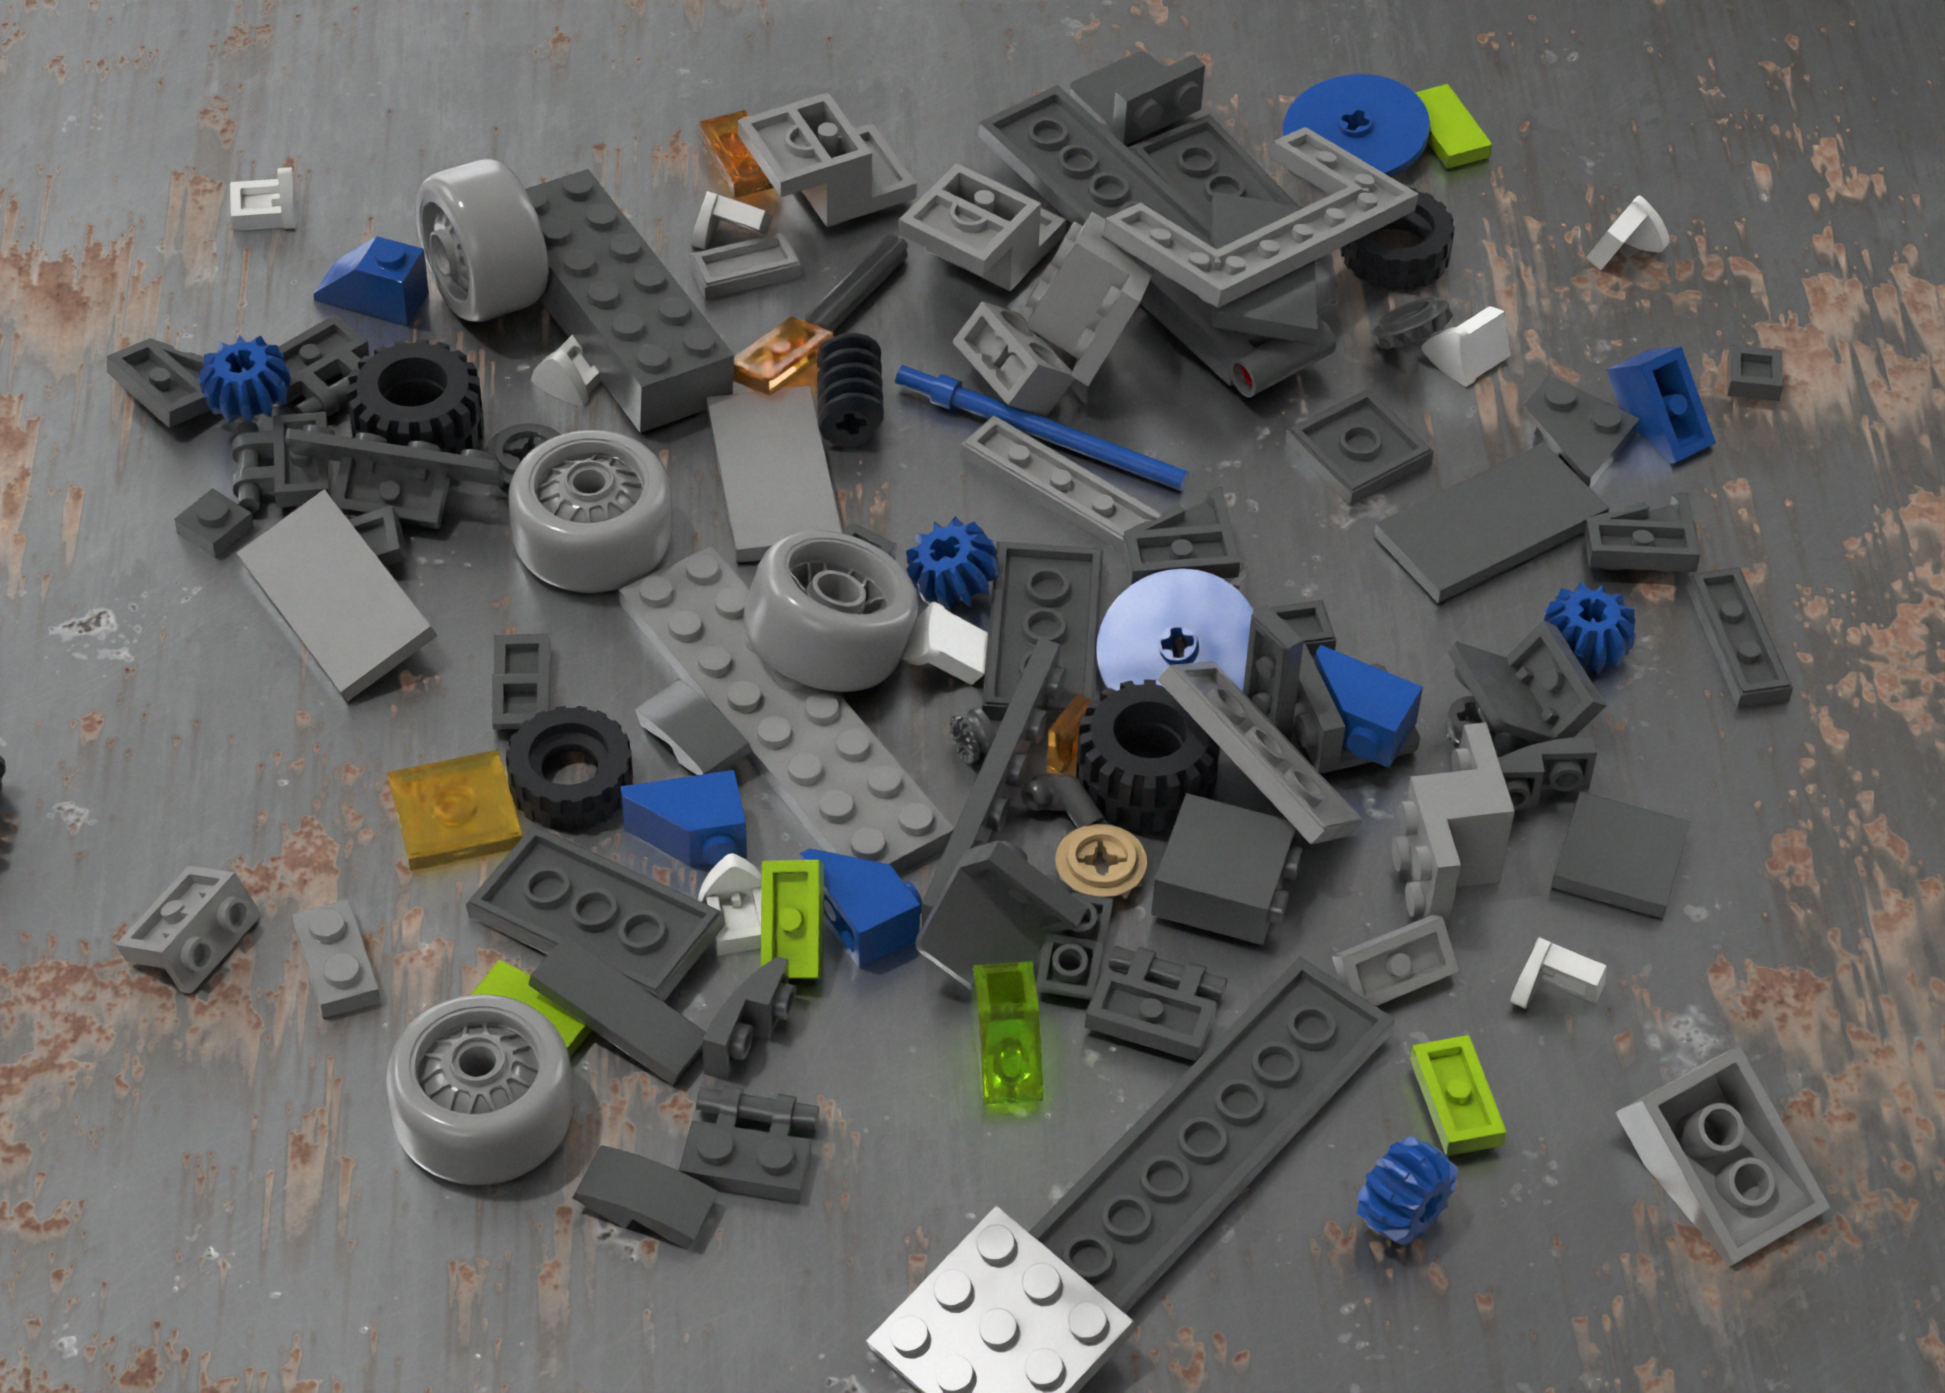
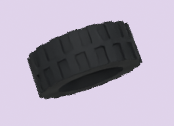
(1407, 266)
(561, 732)

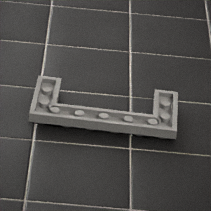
(1356, 205)

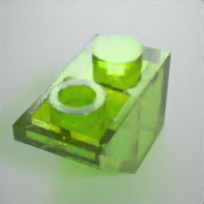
(1007, 1032)

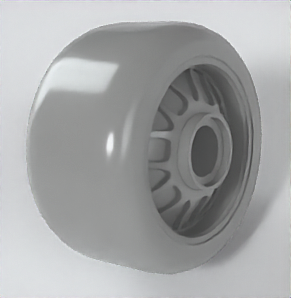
(482, 240)
(591, 511)
(830, 611)
(480, 1089)

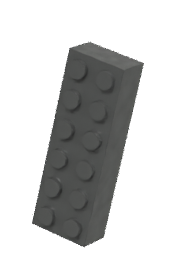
(626, 307)

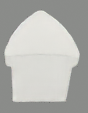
(264, 203)
(722, 208)
(1637, 227)
(1471, 347)
(567, 374)
(948, 644)
(736, 891)
(1559, 969)

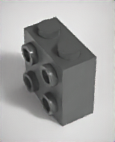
(1226, 869)

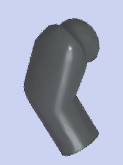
(1061, 794)

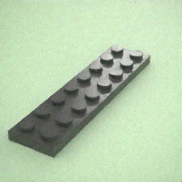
(1212, 1133)

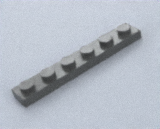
(1004, 764)

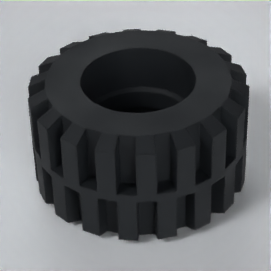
(417, 396)
(1138, 787)

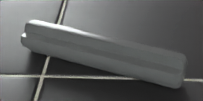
(858, 283)

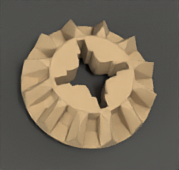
(1122, 855)

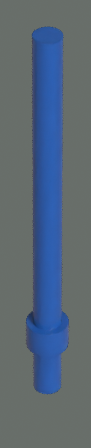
(949, 393)

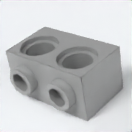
(1013, 359)

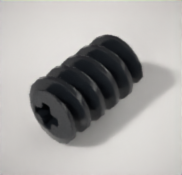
(849, 389)

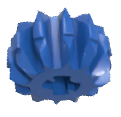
(244, 379)
(952, 563)
(1594, 625)
(1407, 1190)

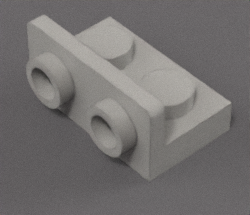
(191, 925)

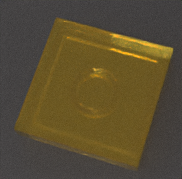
(454, 810)

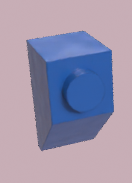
(378, 281)
(1665, 398)
(1373, 705)
(688, 817)
(867, 905)

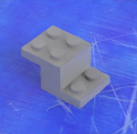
(821, 153)
(982, 226)
(1087, 296)
(1454, 827)

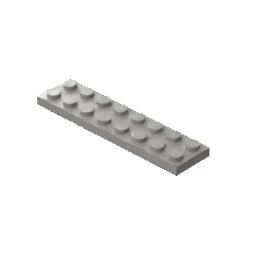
(800, 736)

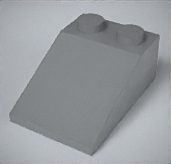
(1724, 1156)

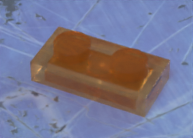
(731, 155)
(779, 355)

